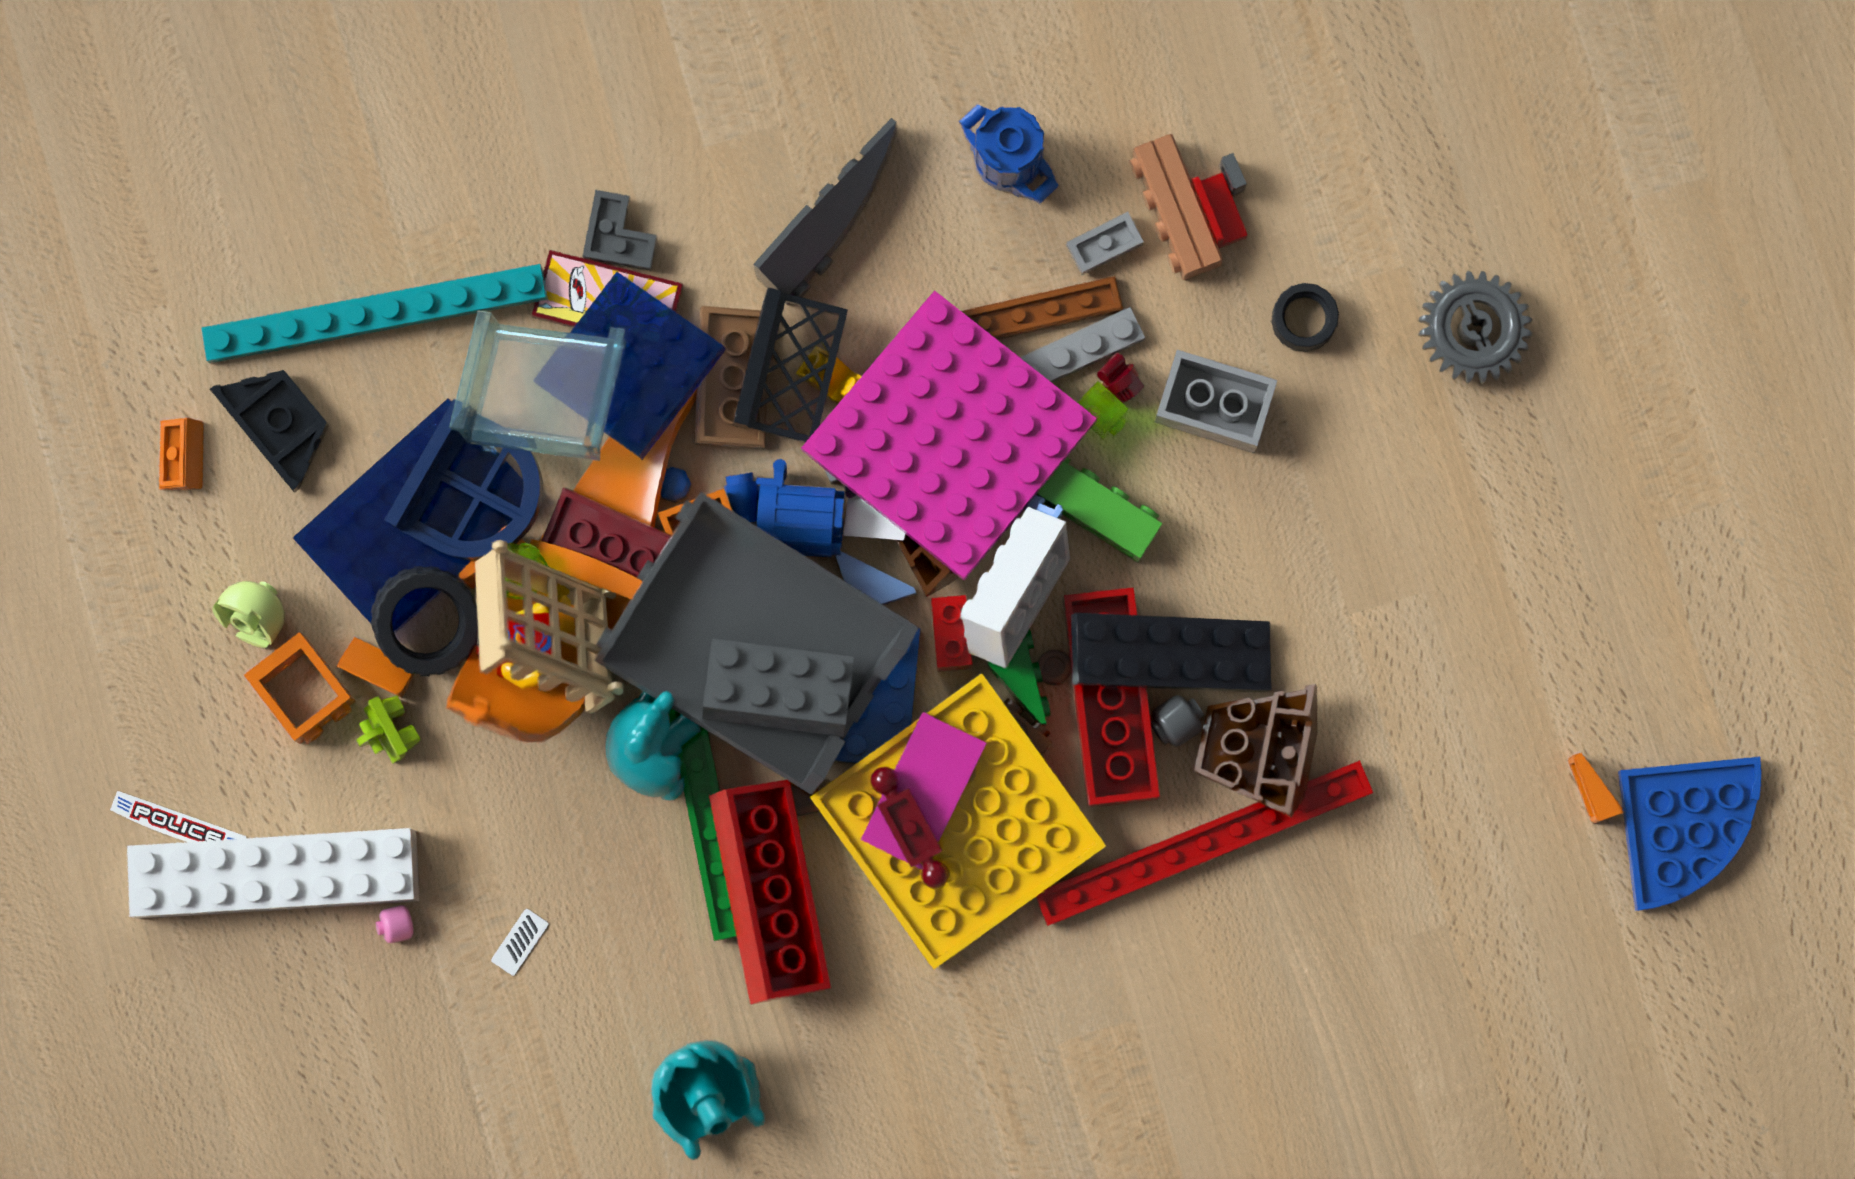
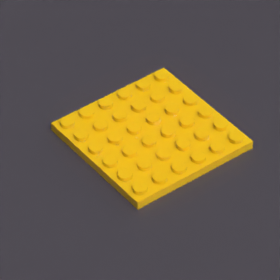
(1001, 845)

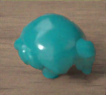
(644, 746)
(703, 1092)

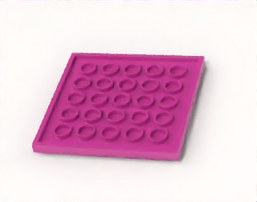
(949, 435)

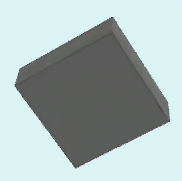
(1232, 174)

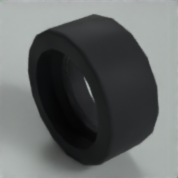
(1316, 293)

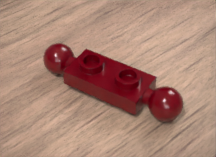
(909, 827)

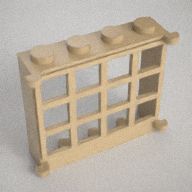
(590, 617)

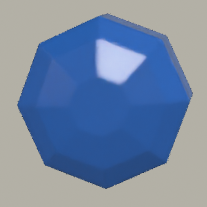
(675, 485)

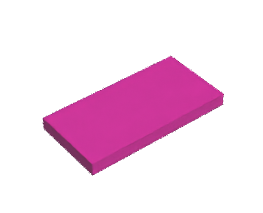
(936, 772)

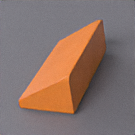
(181, 454)
(372, 666)

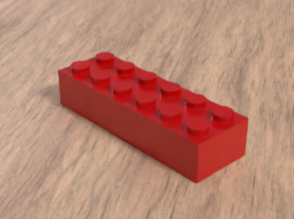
(1112, 720)
(769, 891)

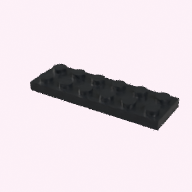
(1170, 652)

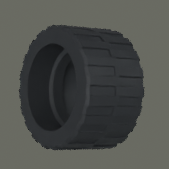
(425, 663)

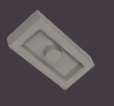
(1104, 243)

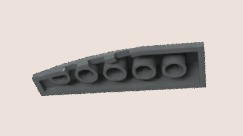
(817, 232)

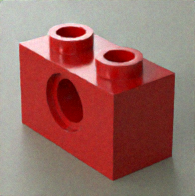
(949, 634)

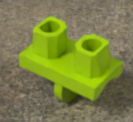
(381, 715)

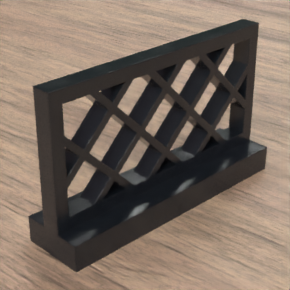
(760, 359)

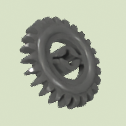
(1488, 357)

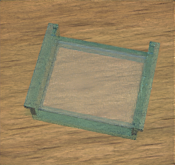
(537, 388)

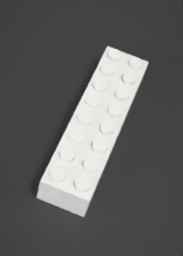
(273, 873)

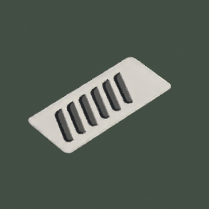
(519, 942)

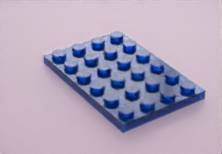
(364, 551)

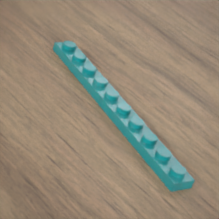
(374, 313)

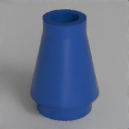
(742, 495)

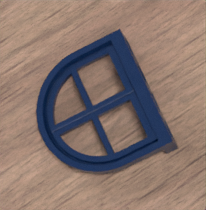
(434, 469)

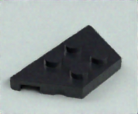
(276, 421)

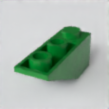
(1021, 680)

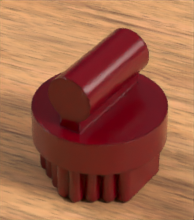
(1120, 378)

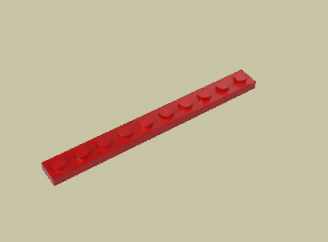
(1198, 846)

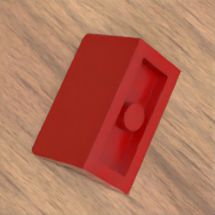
(1220, 209)

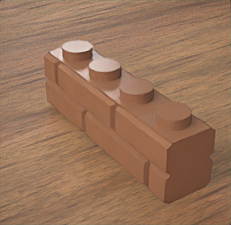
(1176, 206)

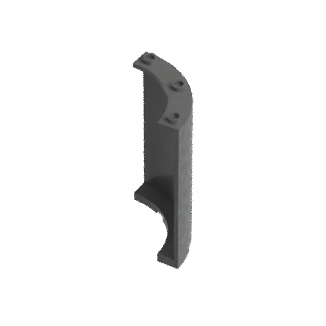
(745, 586)

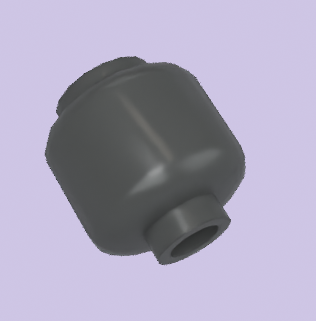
(1177, 720)

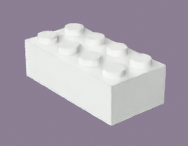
(1015, 586)

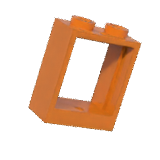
(280, 660)

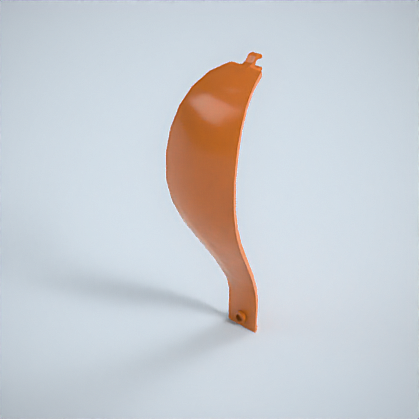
(533, 714)

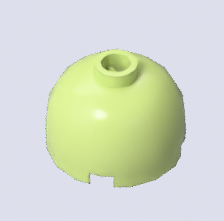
(252, 610)

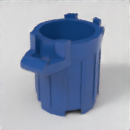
(1009, 150)
(801, 516)

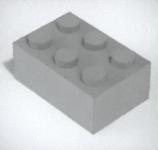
(1215, 401)

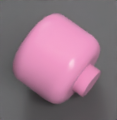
(395, 924)

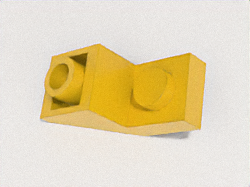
(842, 377)

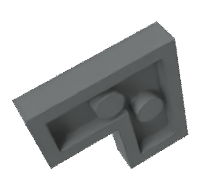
(609, 240)

